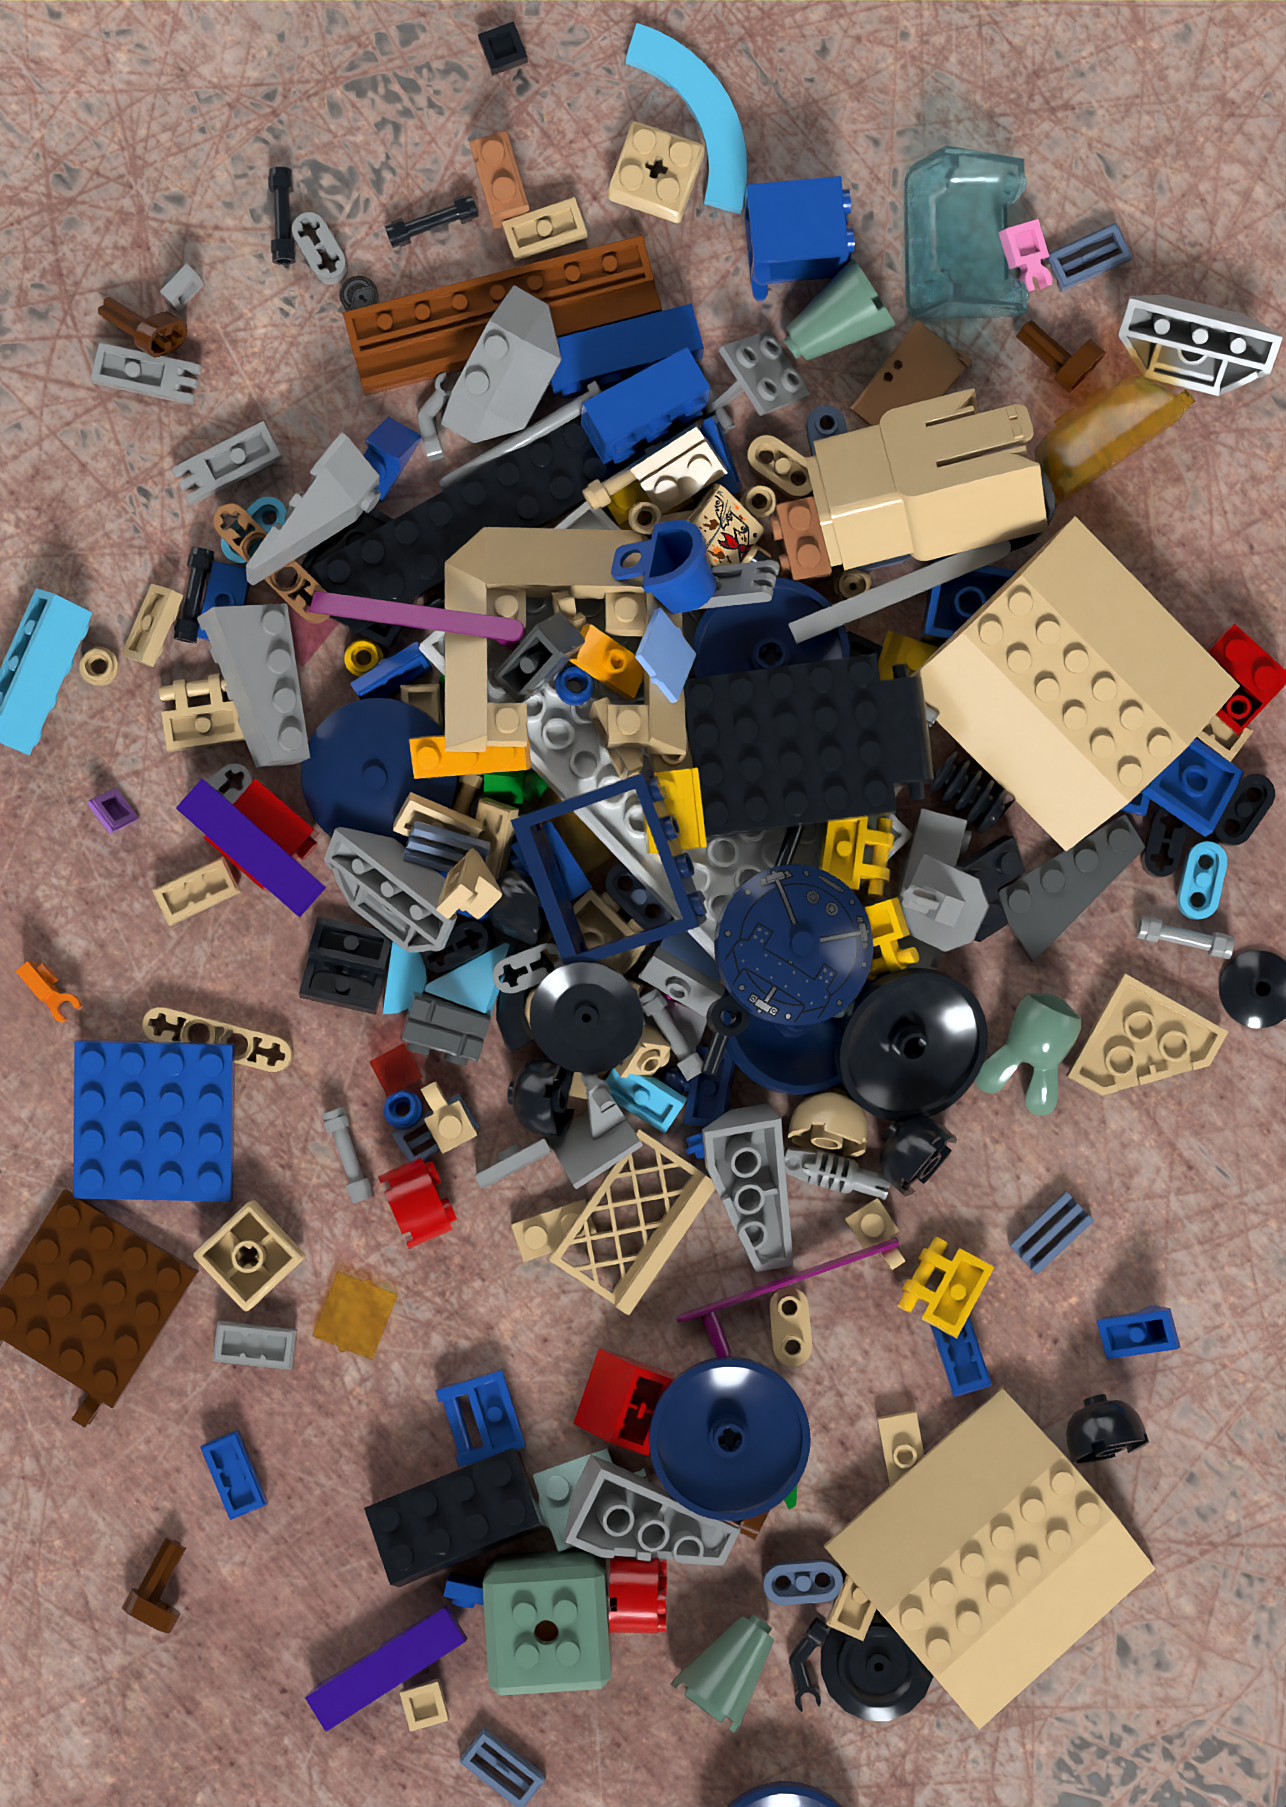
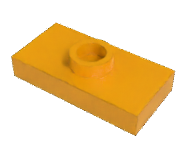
(609, 662)

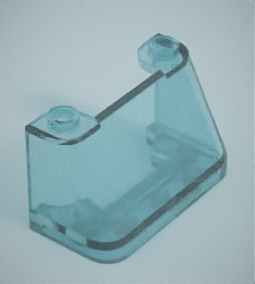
(952, 237)

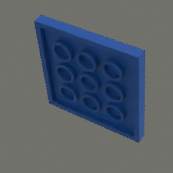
(153, 1120)

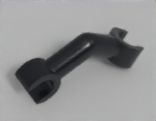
(812, 1638)

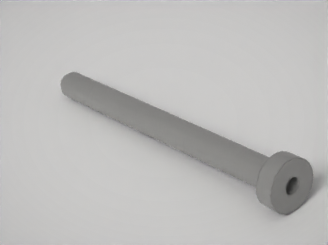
(522, 438)

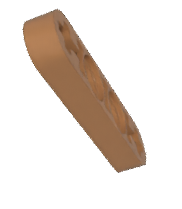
(247, 523)

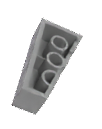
(261, 678)

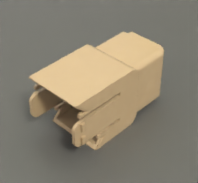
(926, 484)

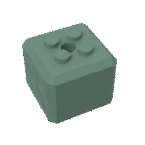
(555, 1587)

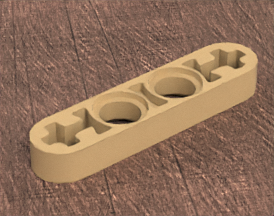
(219, 1033)

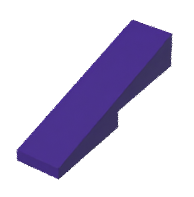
(250, 847)
(385, 1667)

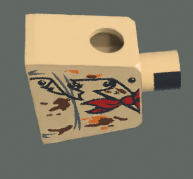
(728, 529)

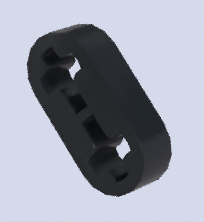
(1154, 841)
(461, 954)

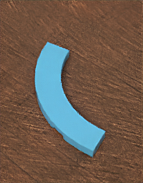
(708, 104)

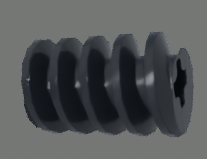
(970, 792)

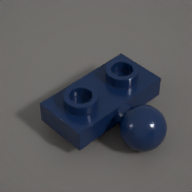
(707, 1094)

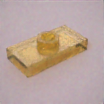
(581, 841)

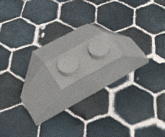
(1196, 343)
(505, 370)
(388, 891)

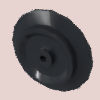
(582, 1041)
(869, 1690)

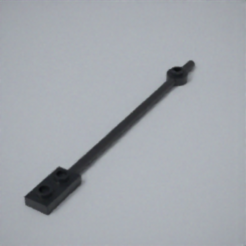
(739, 1016)

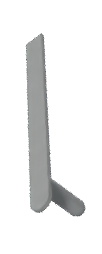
(897, 590)

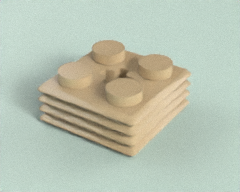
(669, 192)
(251, 1281)

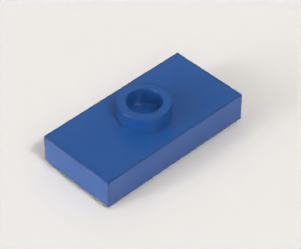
(225, 588)
(391, 673)
(962, 1360)
(234, 1474)

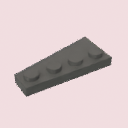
(1059, 890)

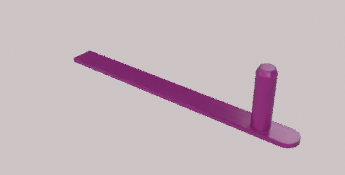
(503, 630)
(711, 1319)

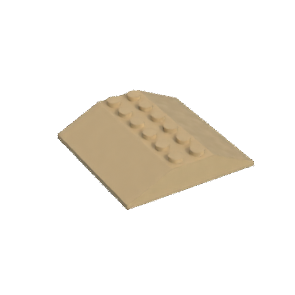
(1073, 685)
(990, 1557)

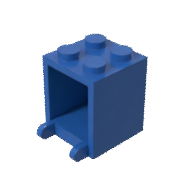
(796, 231)

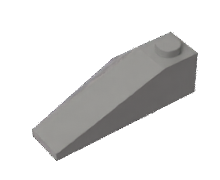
(335, 498)

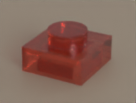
(396, 1069)

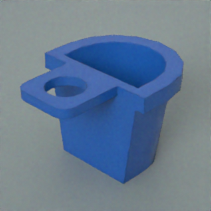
(671, 565)

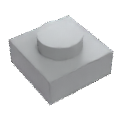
(181, 287)

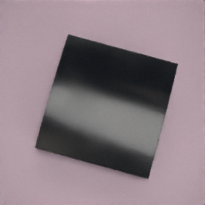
(346, 965)

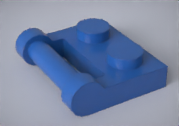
(493, 1414)

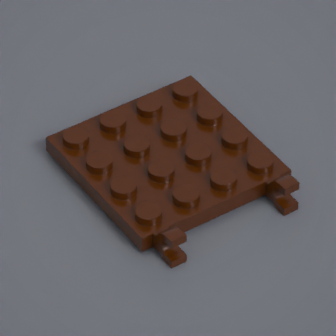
(90, 1300)

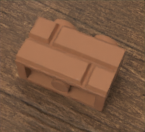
(499, 177)

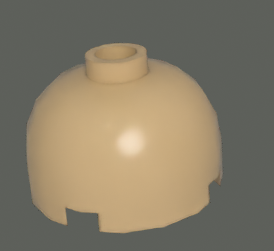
(830, 1122)

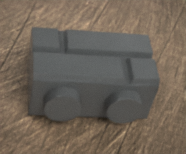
(539, 658)
(444, 1028)

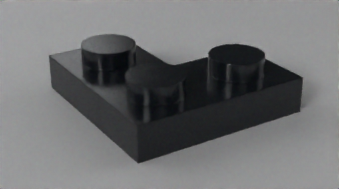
(994, 867)

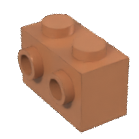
(801, 541)

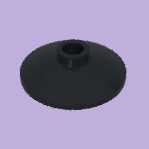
(1239, 993)

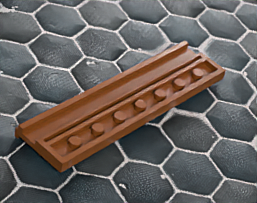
(439, 328)

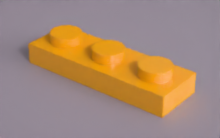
(432, 760)

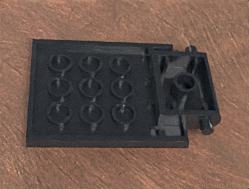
(806, 743)

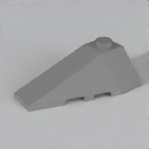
(750, 1176)
(631, 1517)

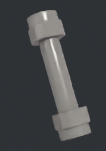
(1217, 944)
(654, 1005)
(359, 1187)

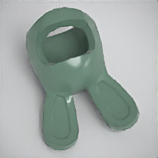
(1038, 1035)

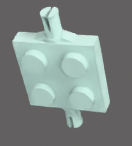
(556, 1491)

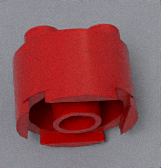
(417, 1201)
(637, 1595)

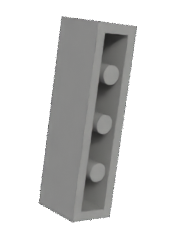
(942, 839)

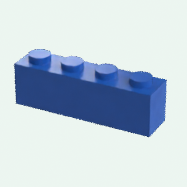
(624, 349)

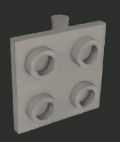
(761, 373)
(596, 1136)

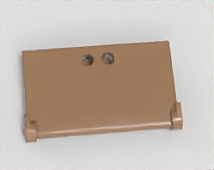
(925, 373)

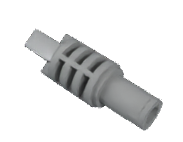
(833, 1172)

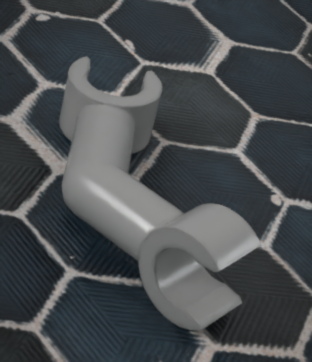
(426, 422)

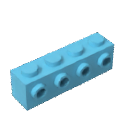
(37, 665)

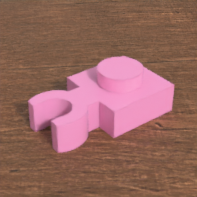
(1025, 249)

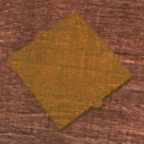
(355, 1315)

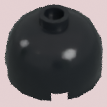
(542, 1097)
(914, 1152)
(1103, 1430)

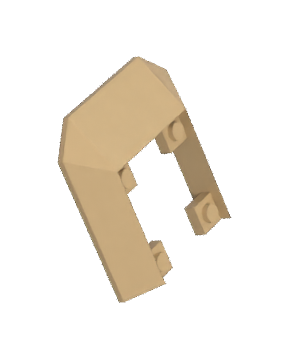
(494, 578)

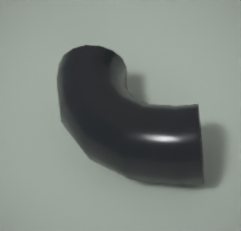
(511, 1008)

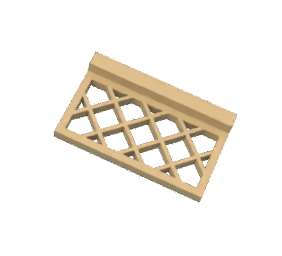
(660, 1243)

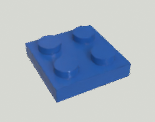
(1196, 787)

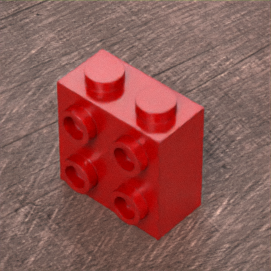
(276, 821)

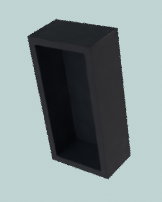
(455, 1517)

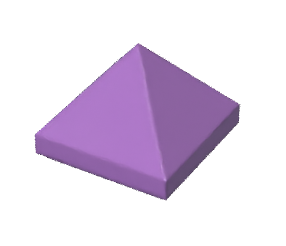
(112, 810)

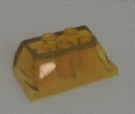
(1106, 432)

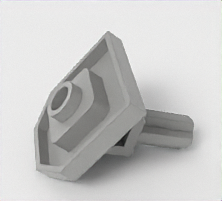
(943, 905)

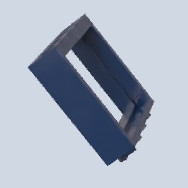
(554, 894)

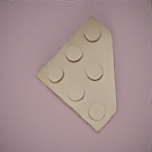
(1143, 1040)

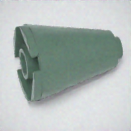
(838, 315)
(728, 1671)

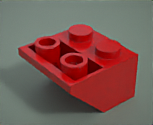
(1253, 670)
(621, 1400)

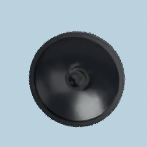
(911, 1044)

